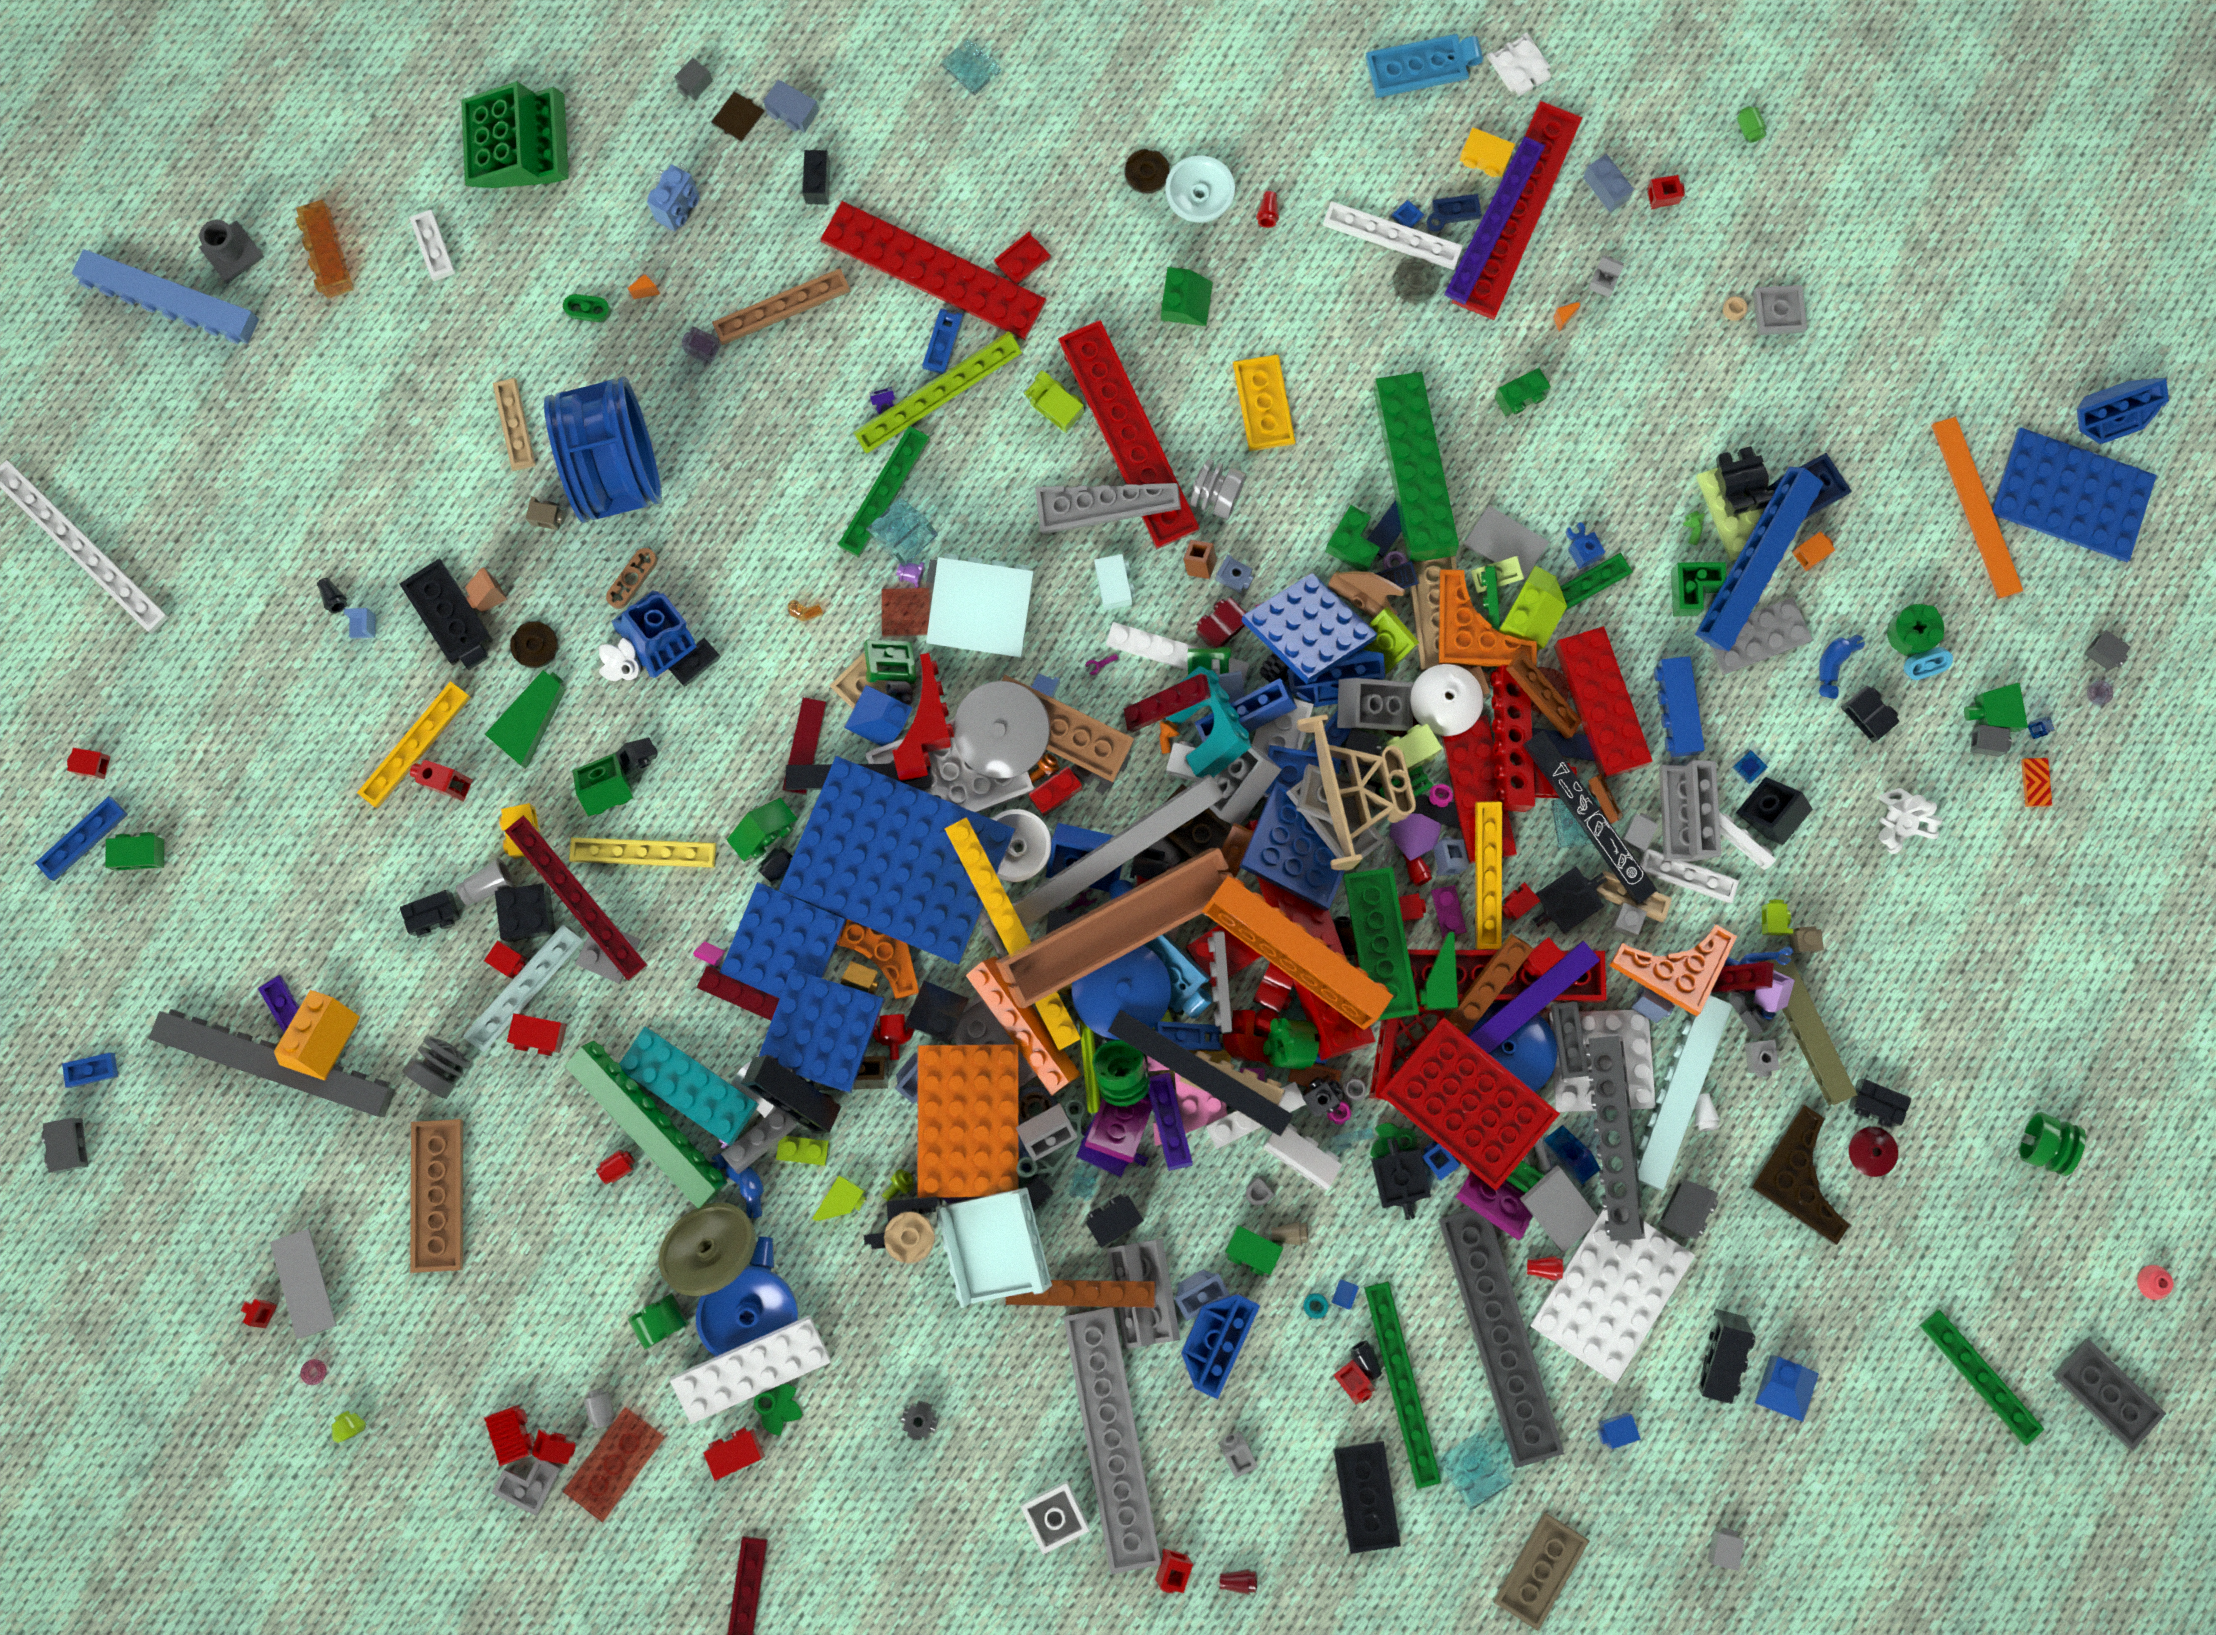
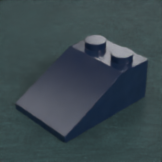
(1832, 489)

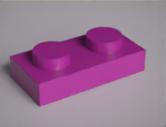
(1448, 910)

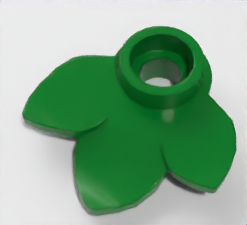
(1388, 1130)
(781, 1410)

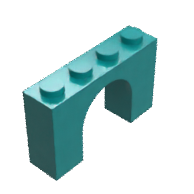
(1227, 738)

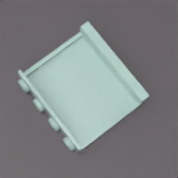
(980, 605)
(993, 1247)

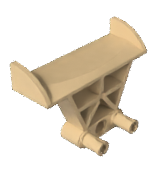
(1391, 765)

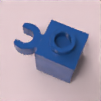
(1584, 548)

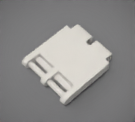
(1520, 65)

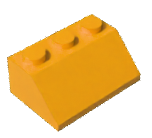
(316, 1035)

